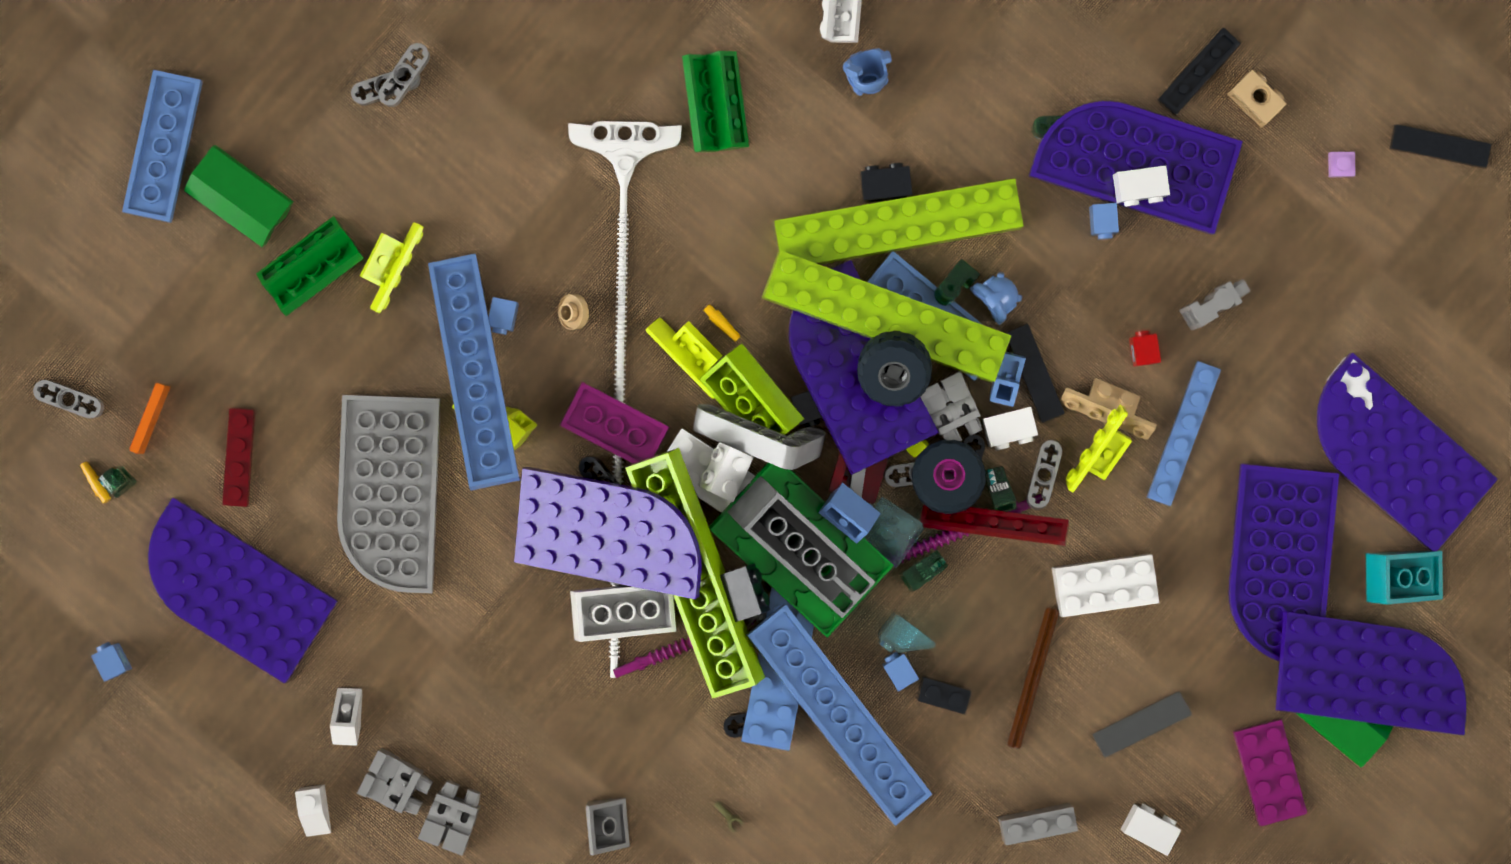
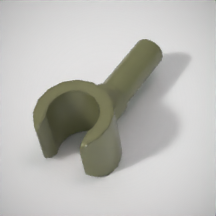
(728, 816)

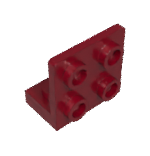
(872, 478)

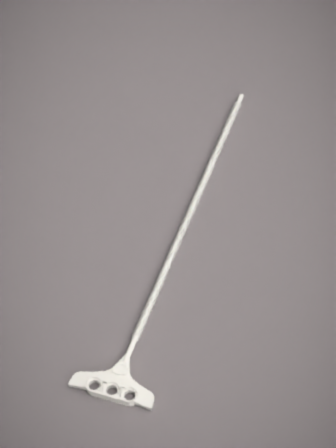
(624, 157)

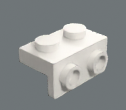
(841, 20)
(725, 471)

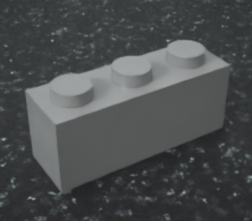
(1038, 824)

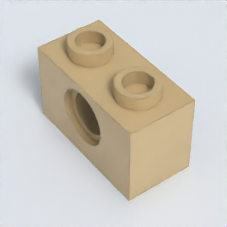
(1243, 93)

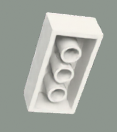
(697, 458)
(1105, 585)
(620, 613)

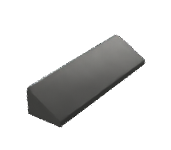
(1141, 724)

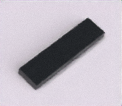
(1199, 71)
(1440, 146)
(1035, 374)

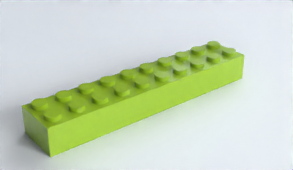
(902, 223)
(875, 310)
(717, 640)

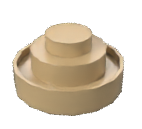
(573, 311)

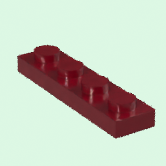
(238, 457)

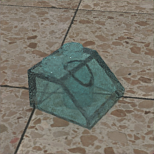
(893, 532)
(902, 636)

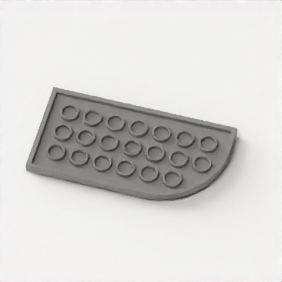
(389, 489)

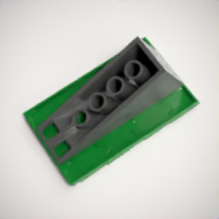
(798, 549)

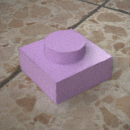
(1341, 164)

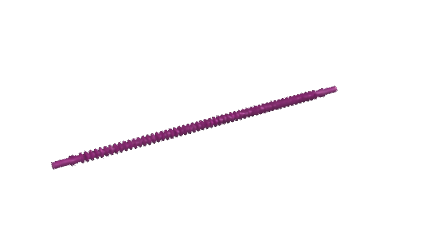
(642, 662)

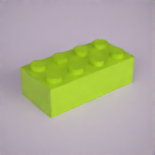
(749, 392)

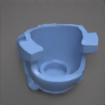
(867, 70)
(998, 295)

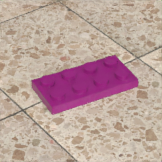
(613, 425)
(1270, 772)

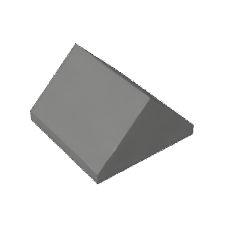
(607, 825)

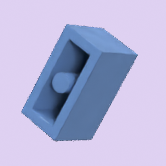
(849, 513)

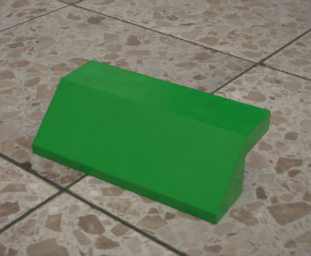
(715, 101)
(238, 195)
(309, 266)
(1353, 738)

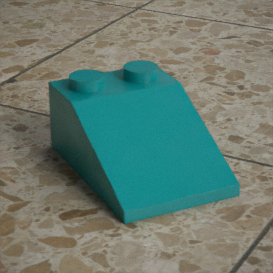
(1404, 577)

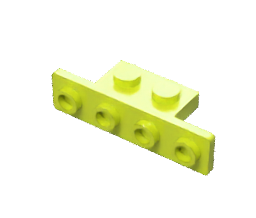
(387, 263)
(686, 348)
(1104, 452)

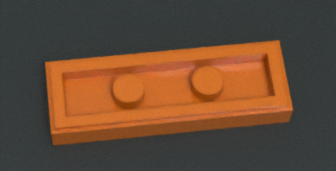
(149, 418)

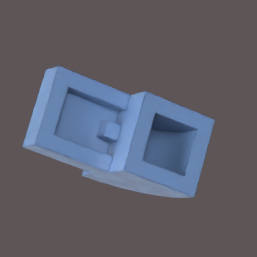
(1007, 381)

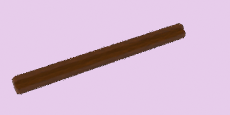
(1033, 678)

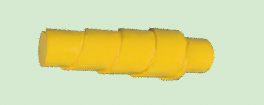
(720, 321)
(96, 486)

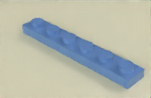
(1183, 433)

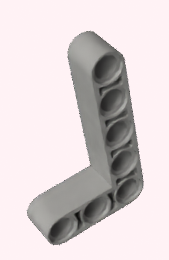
(756, 440)

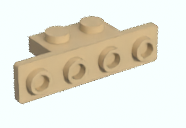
(1102, 400)

